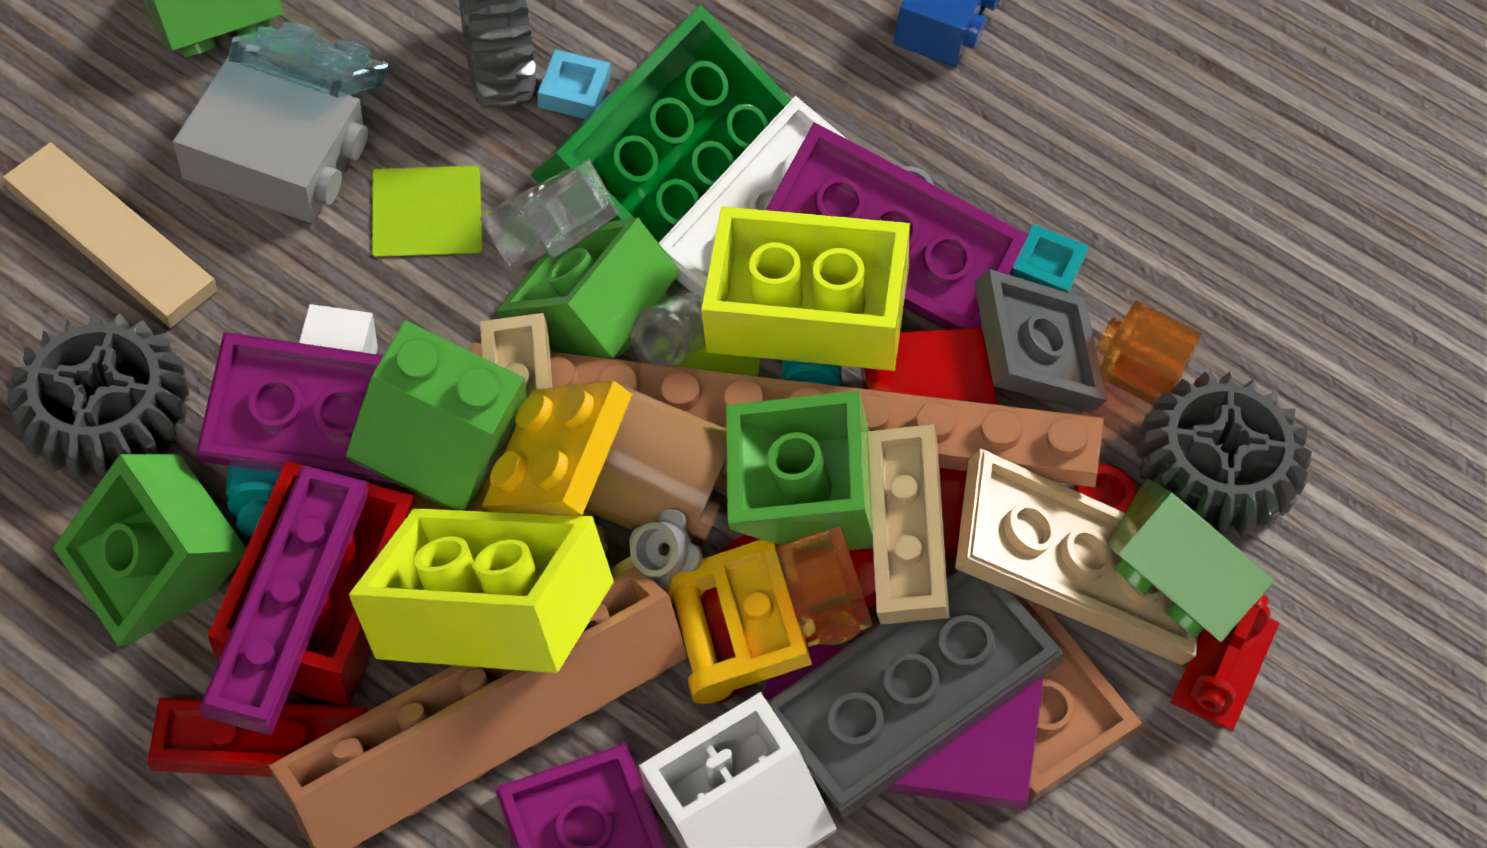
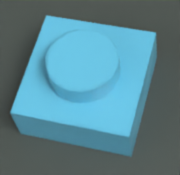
(573, 84)

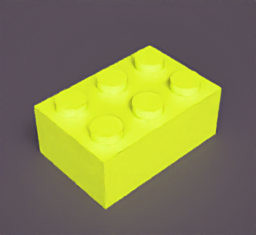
(806, 288)
(483, 589)

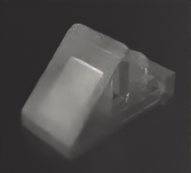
(550, 215)

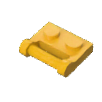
(757, 618)

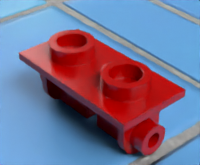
(1225, 671)

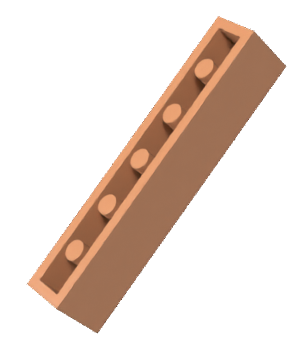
(472, 721)

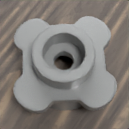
(647, 544)

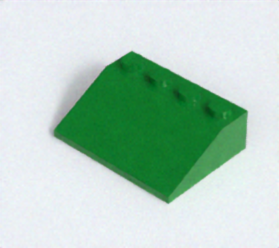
(673, 124)

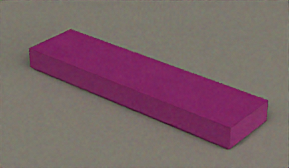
(285, 601)

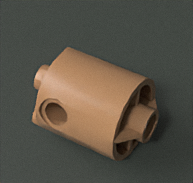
(661, 464)

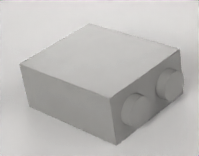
(270, 141)

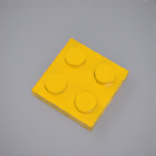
(557, 449)

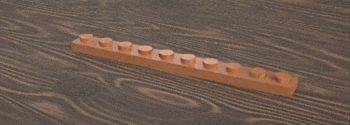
(1044, 442)

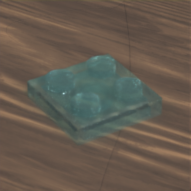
(302, 59)

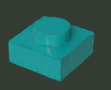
(1049, 259)

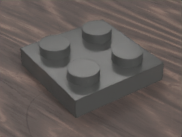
(1039, 341)

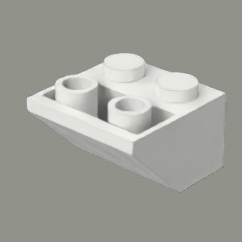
(738, 785)

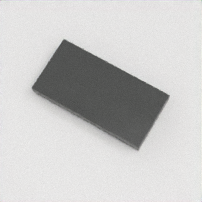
(912, 690)

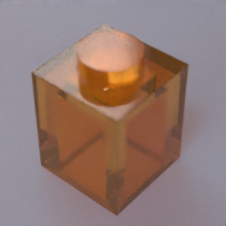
(1146, 352)
(824, 588)

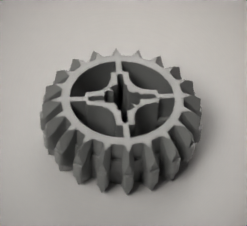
(499, 51)
(86, 379)
(1250, 435)

